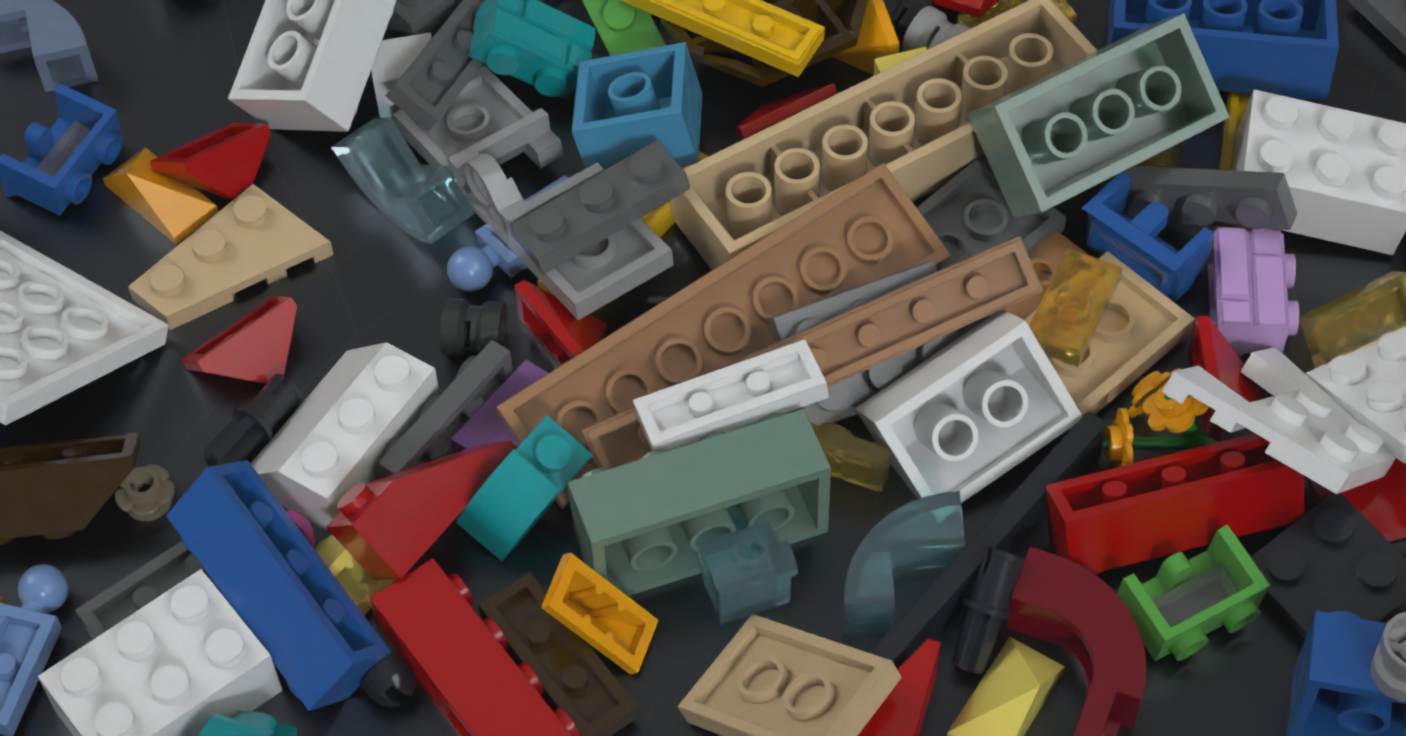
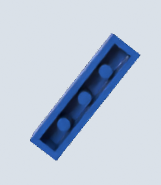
(277, 584)

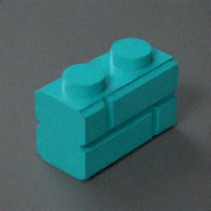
(532, 44)

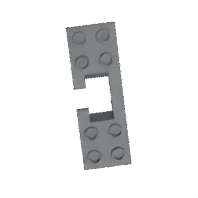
(493, 126)

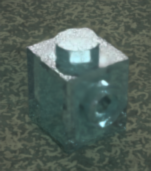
(746, 571)

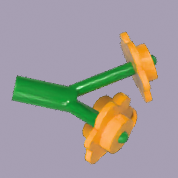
(1162, 414)

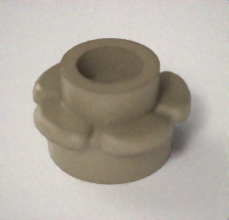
(150, 503)

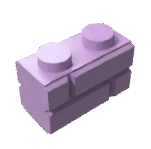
(1250, 289)

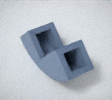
(55, 41)

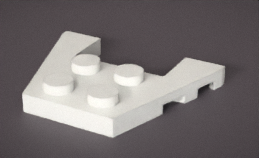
(1299, 421)

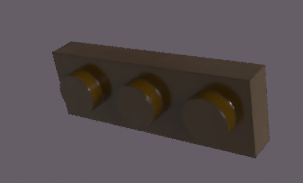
(561, 659)

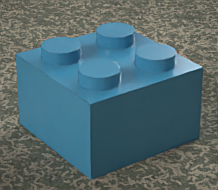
(635, 100)

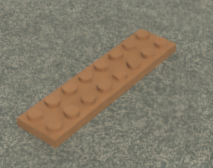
(723, 316)

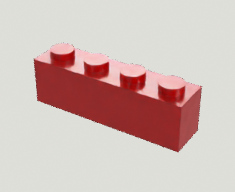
(1171, 503)
(463, 658)

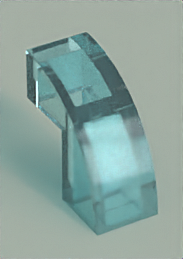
(413, 196)
(904, 544)

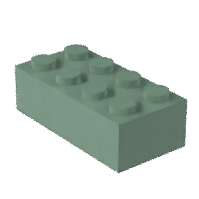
(1098, 116)
(648, 516)

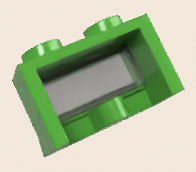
(1195, 597)

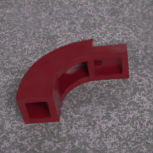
(1092, 626)

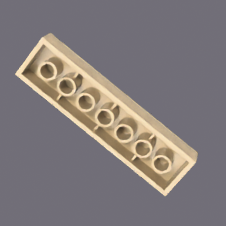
(901, 117)

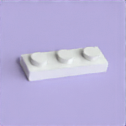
(731, 397)

